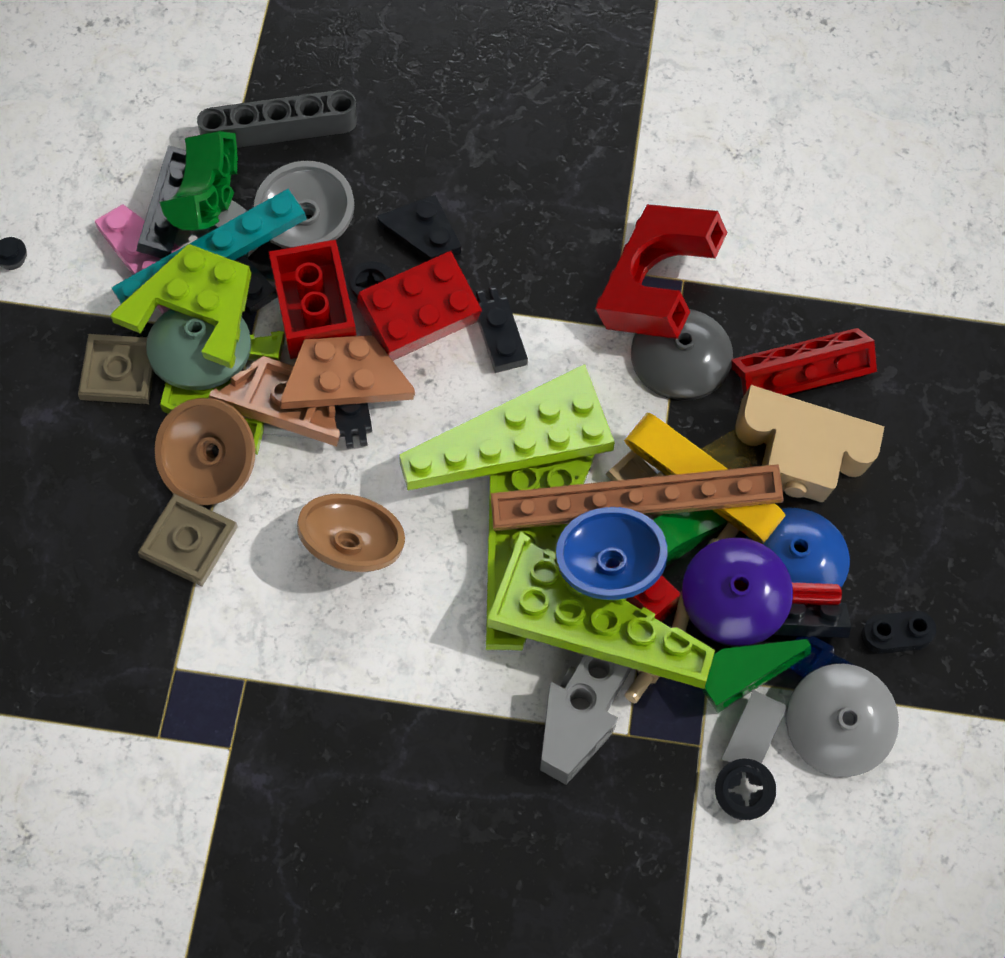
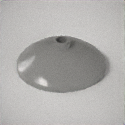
(320, 192)
(818, 727)

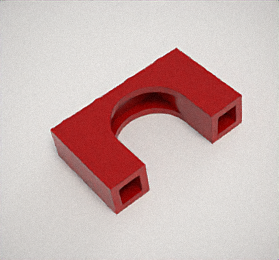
(657, 236)

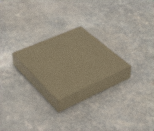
(116, 370)
(188, 539)

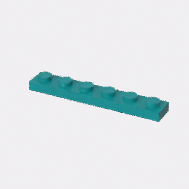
(233, 237)

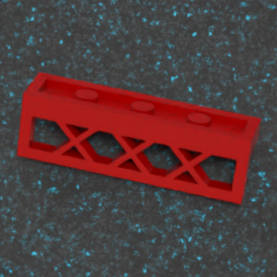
(808, 363)

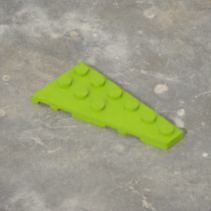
(531, 430)
(502, 542)
(544, 608)

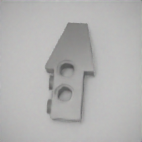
(576, 734)

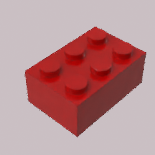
(311, 293)
(419, 306)

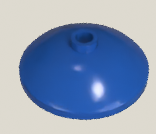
(611, 539)
(826, 550)

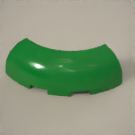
(206, 182)

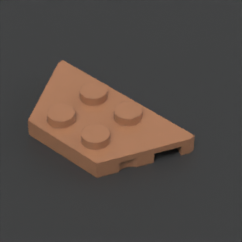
(343, 374)
(258, 396)

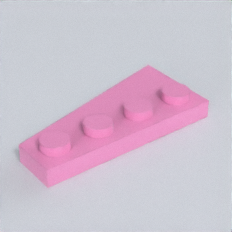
(122, 231)

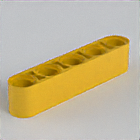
(676, 455)

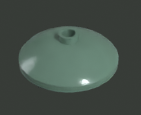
(178, 357)

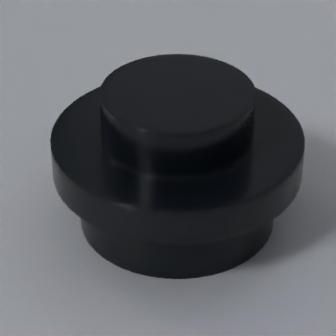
(12, 253)

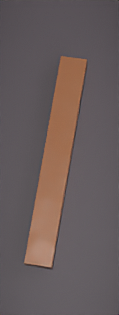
(646, 495)

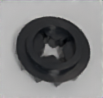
(359, 275)
(733, 802)

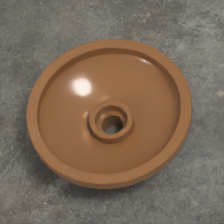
(186, 453)
(350, 532)

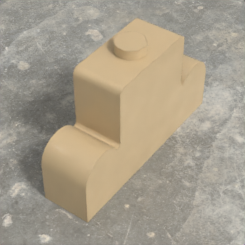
(807, 441)

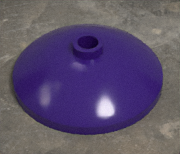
(734, 615)

